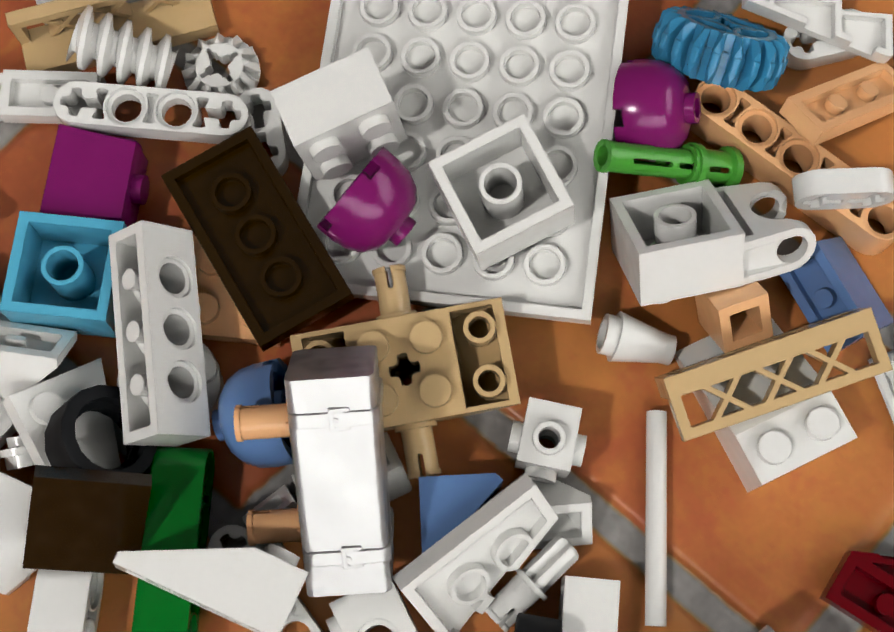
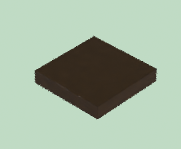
(84, 518)

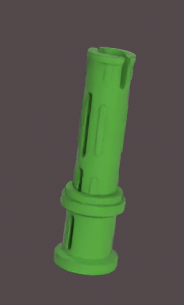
(620, 156)

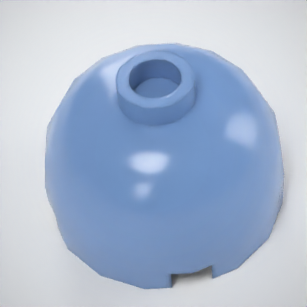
(253, 385)

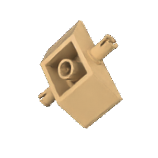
(460, 357)

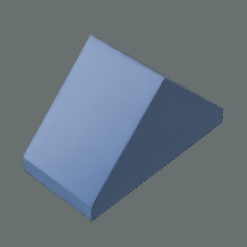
(451, 500)

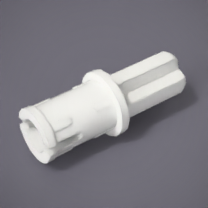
(532, 582)

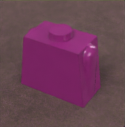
(95, 176)

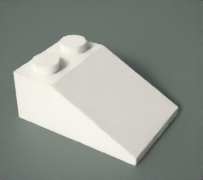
(778, 440)
(235, 583)

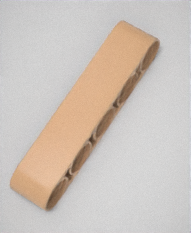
(779, 143)

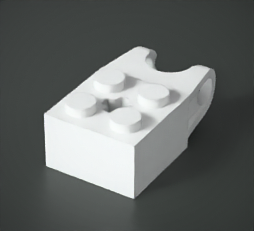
(702, 239)

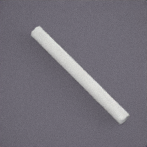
(656, 519)

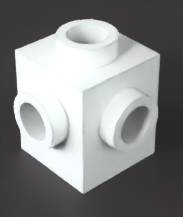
(551, 422)

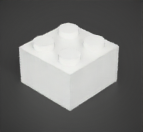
(339, 115)
(503, 191)

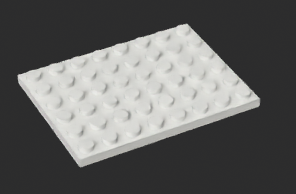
(455, 77)

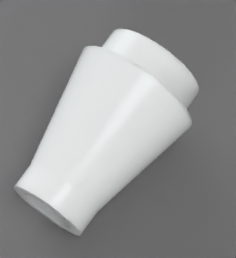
(631, 340)

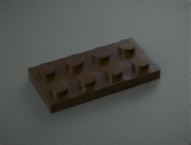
(257, 238)

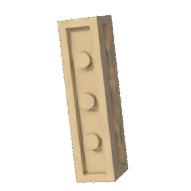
(48, 44)
(767, 352)

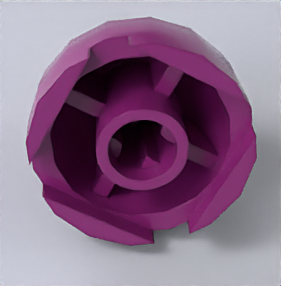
(654, 104)
(373, 206)

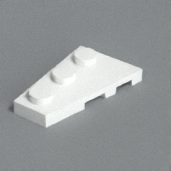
(33, 408)
(468, 562)

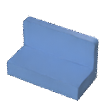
(834, 284)

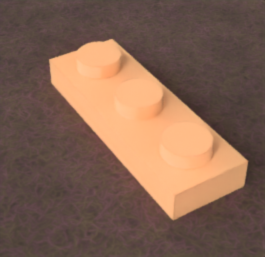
(841, 103)

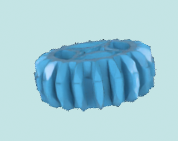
(720, 48)

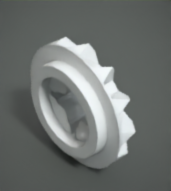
(243, 69)

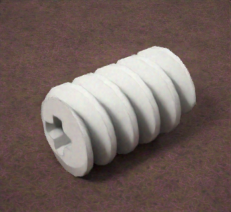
(121, 50)

